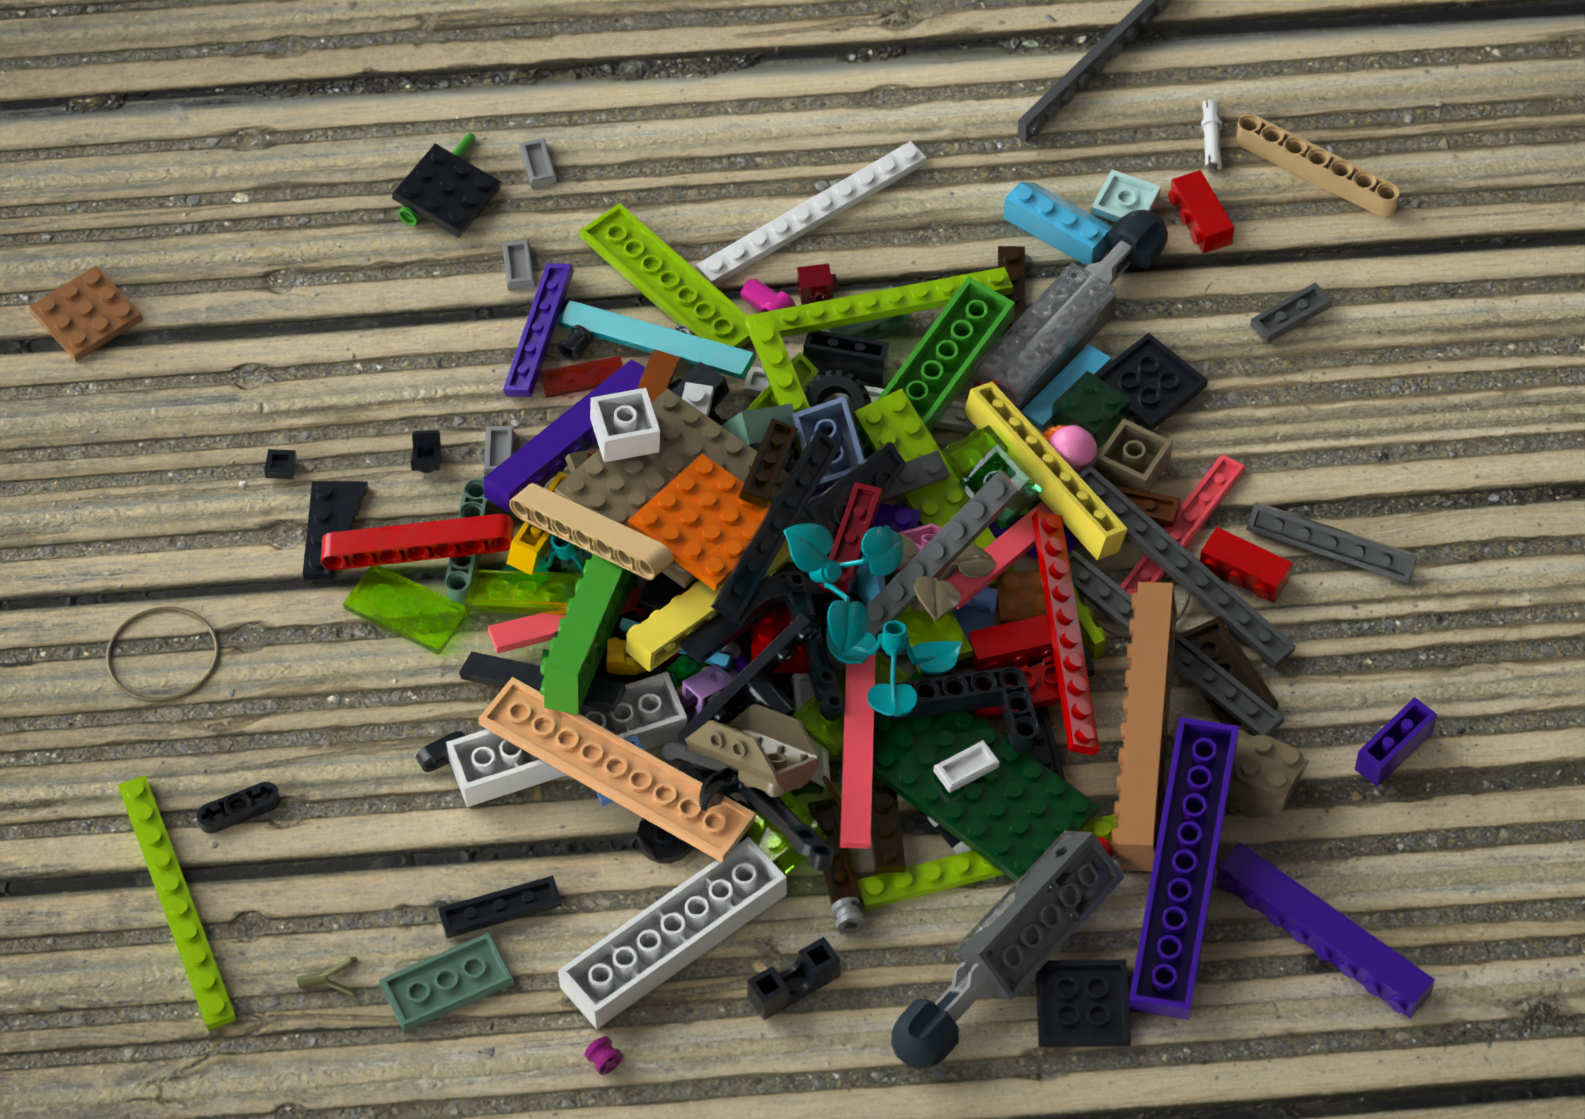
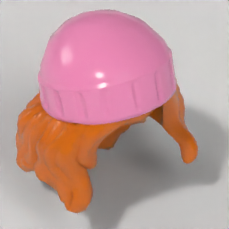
(1073, 445)

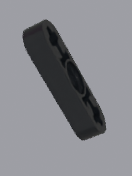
(215, 807)

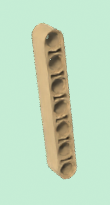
(1317, 165)
(591, 531)

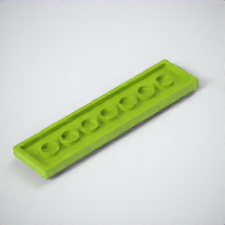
(665, 277)
(897, 422)

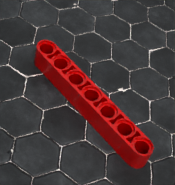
(417, 541)

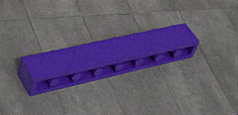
(546, 453)
(1325, 930)

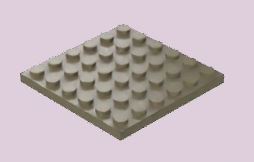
(626, 485)

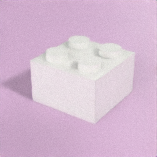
(625, 425)

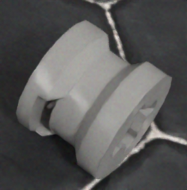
(848, 915)

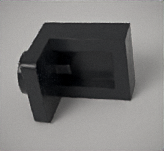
(426, 451)

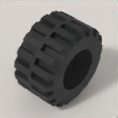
(837, 383)

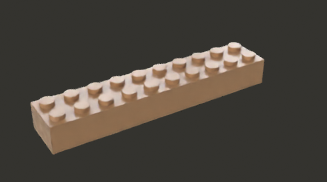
(1145, 726)

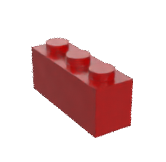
(1201, 212)
(1246, 564)
(1011, 644)

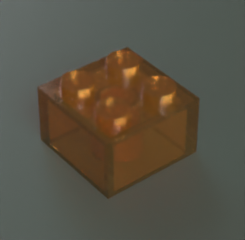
(1019, 596)

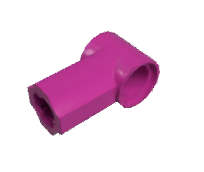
(764, 298)

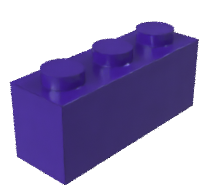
(1395, 742)

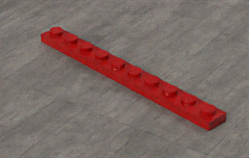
(1065, 633)

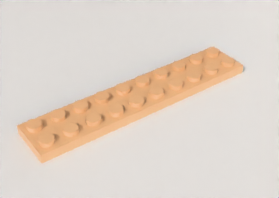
(616, 769)

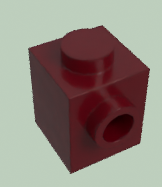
(815, 283)

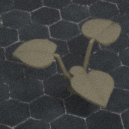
(939, 595)

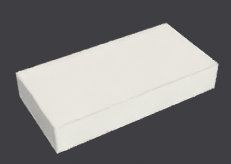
(966, 766)

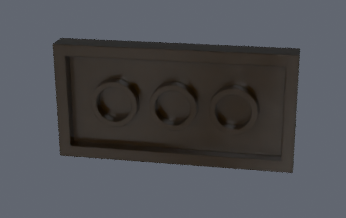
(1221, 647)

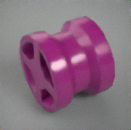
(603, 1055)

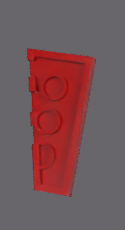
(1041, 684)

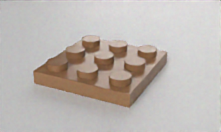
(86, 313)

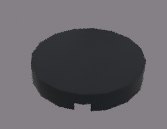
(659, 844)

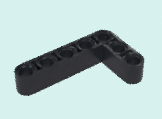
(971, 698)

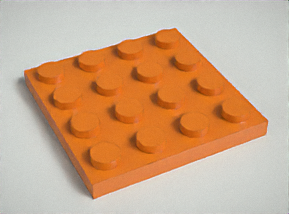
(701, 520)

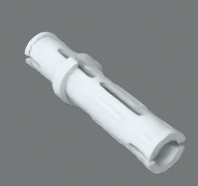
(1211, 126)

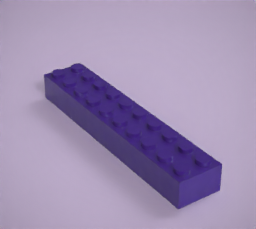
(1184, 868)

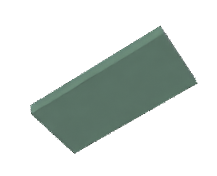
(446, 982)

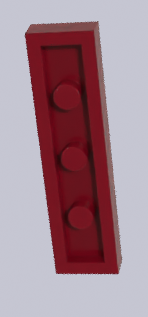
(855, 523)

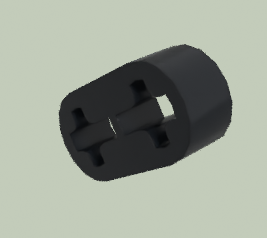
(436, 754)

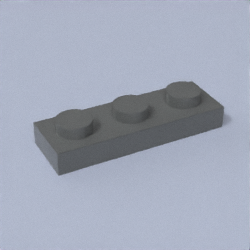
(1291, 312)

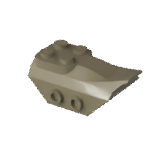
(763, 748)
(1262, 772)

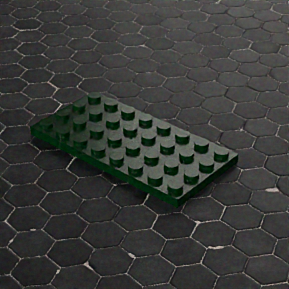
(1001, 815)

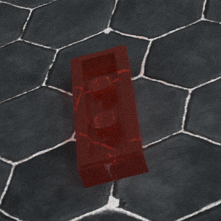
(578, 376)

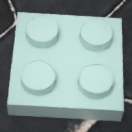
(1122, 195)

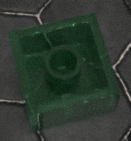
(1092, 406)
(987, 467)

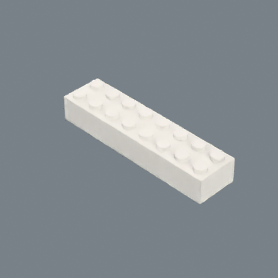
(494, 767)
(672, 933)

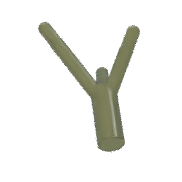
(323, 977)

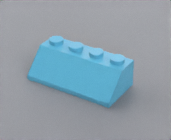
(1057, 222)

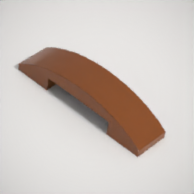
(658, 373)

